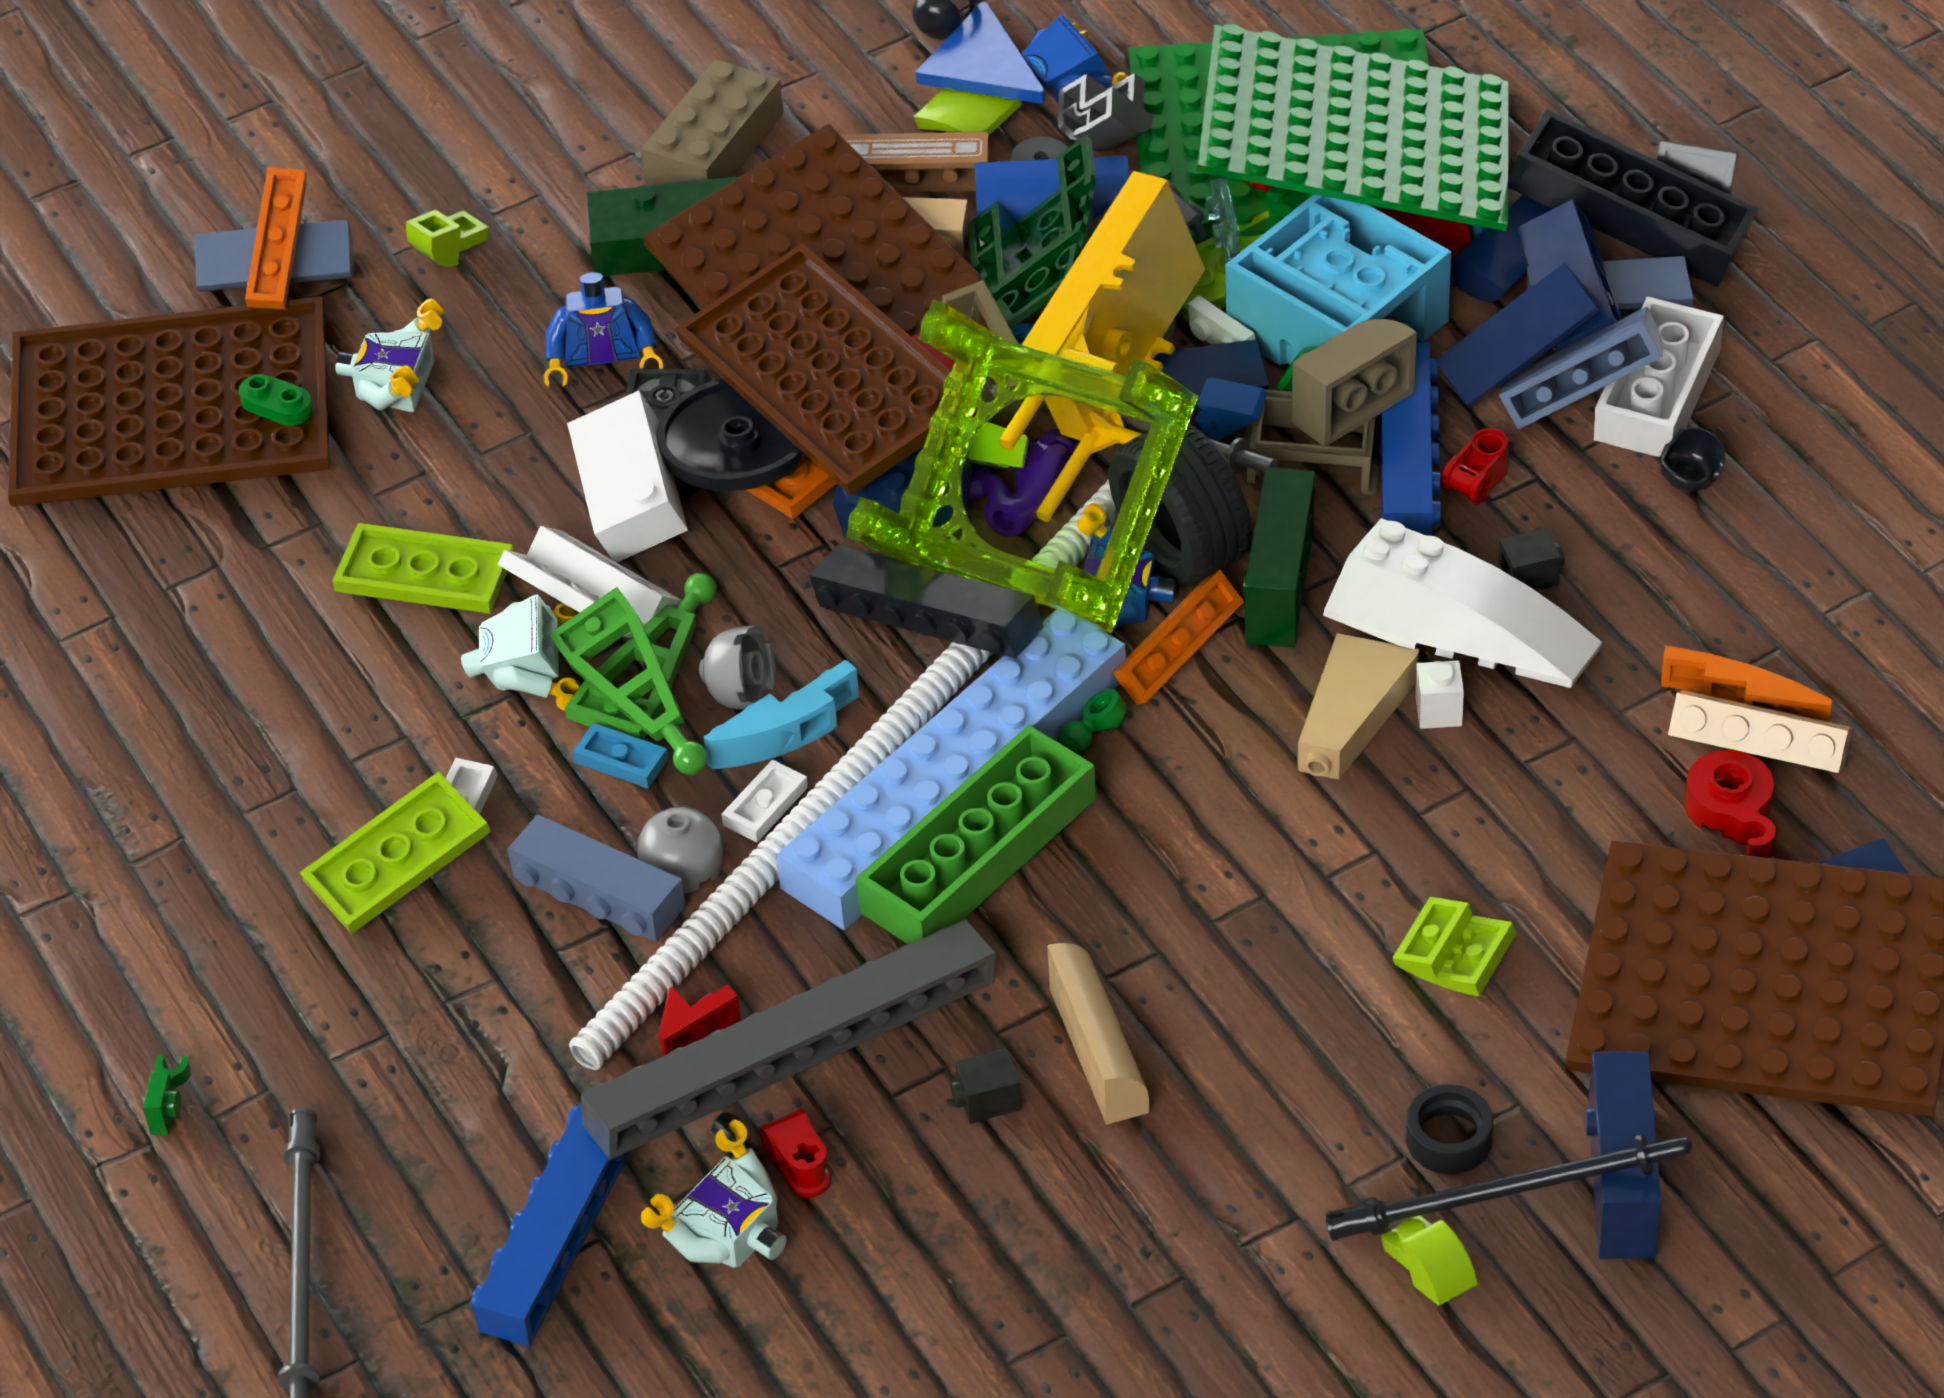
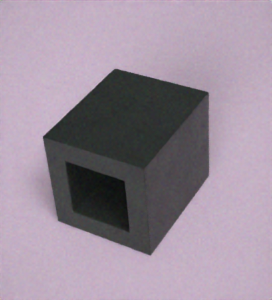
(1532, 559)
(986, 1086)

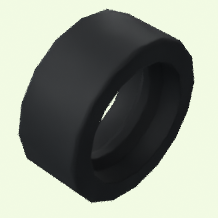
(1446, 1157)

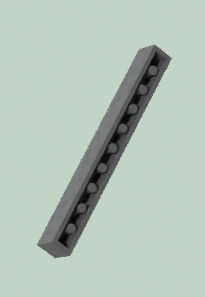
(786, 1039)

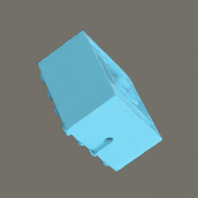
(1333, 269)

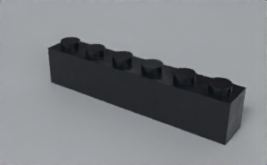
(927, 601)

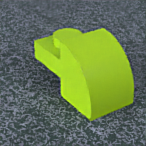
(444, 237)
(1433, 1257)

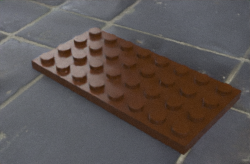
(822, 366)

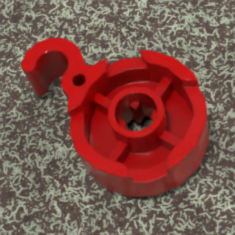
(1734, 796)

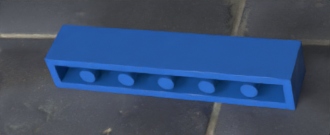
(1410, 454)
(546, 1236)

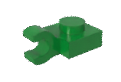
(161, 1098)

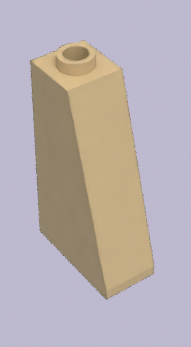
(1353, 701)

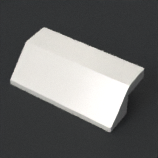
(583, 575)

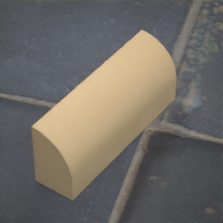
(1096, 1034)

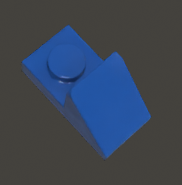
(1227, 407)

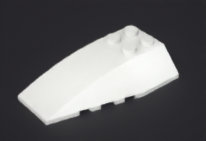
(1439, 596)

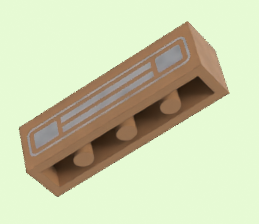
(924, 159)

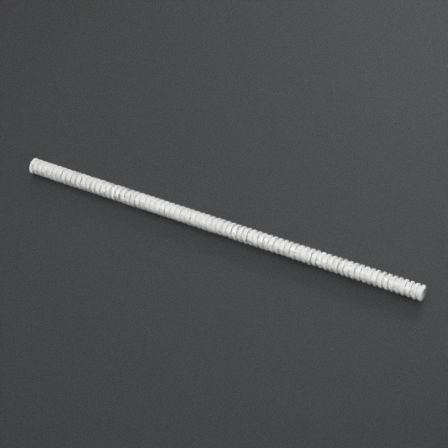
(760, 869)

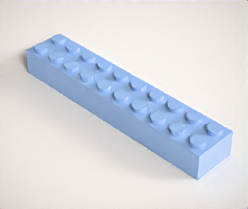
(1038, 689)

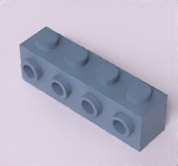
(596, 878)

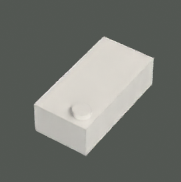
(1658, 399)
(625, 477)

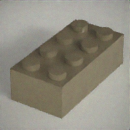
(713, 126)

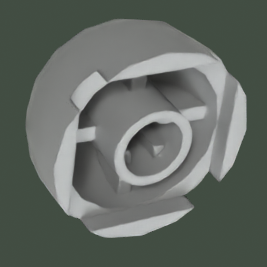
(738, 667)
(682, 845)

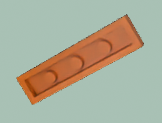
(276, 238)
(1177, 637)

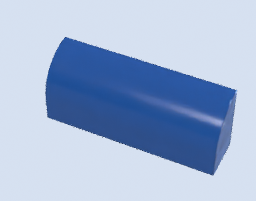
(1026, 184)

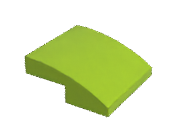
(965, 112)
(1454, 946)

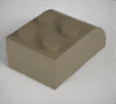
(1353, 378)

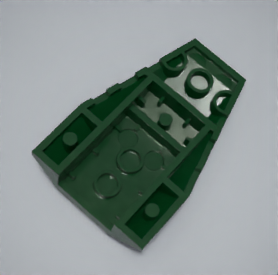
(1031, 256)

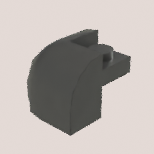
(1104, 114)

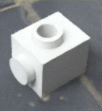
(1439, 694)

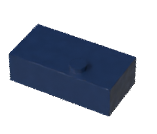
(1616, 1113)

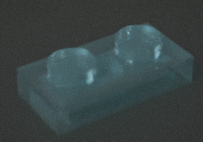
(1226, 230)

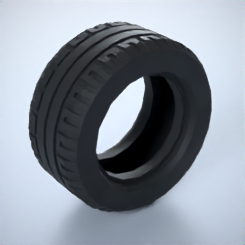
(1201, 513)

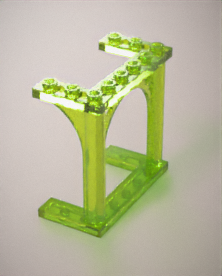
(981, 354)

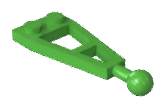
(599, 628)
(591, 707)

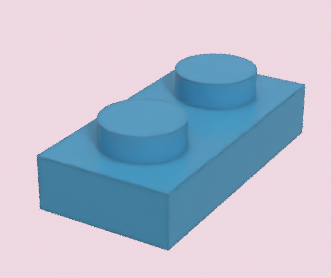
(620, 755)

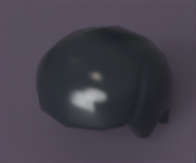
(1692, 459)

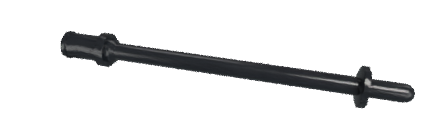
(1376, 1215)

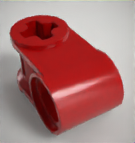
(1478, 465)
(797, 1153)

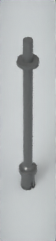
(301, 1154)

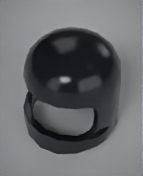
(939, 17)

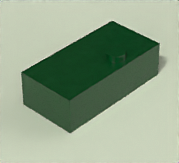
(624, 215)
(1279, 557)

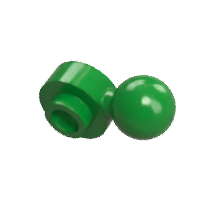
(1100, 713)

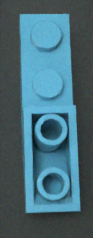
(777, 727)

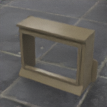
(970, 301)
(1278, 413)

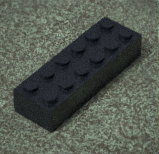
(1632, 196)

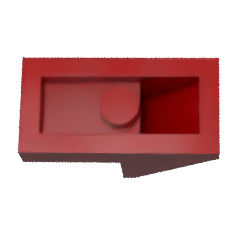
(687, 1024)

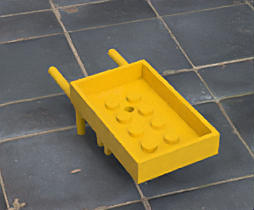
(1111, 311)

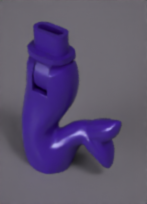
(1015, 512)

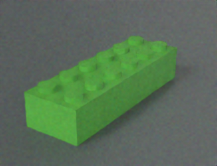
(976, 837)

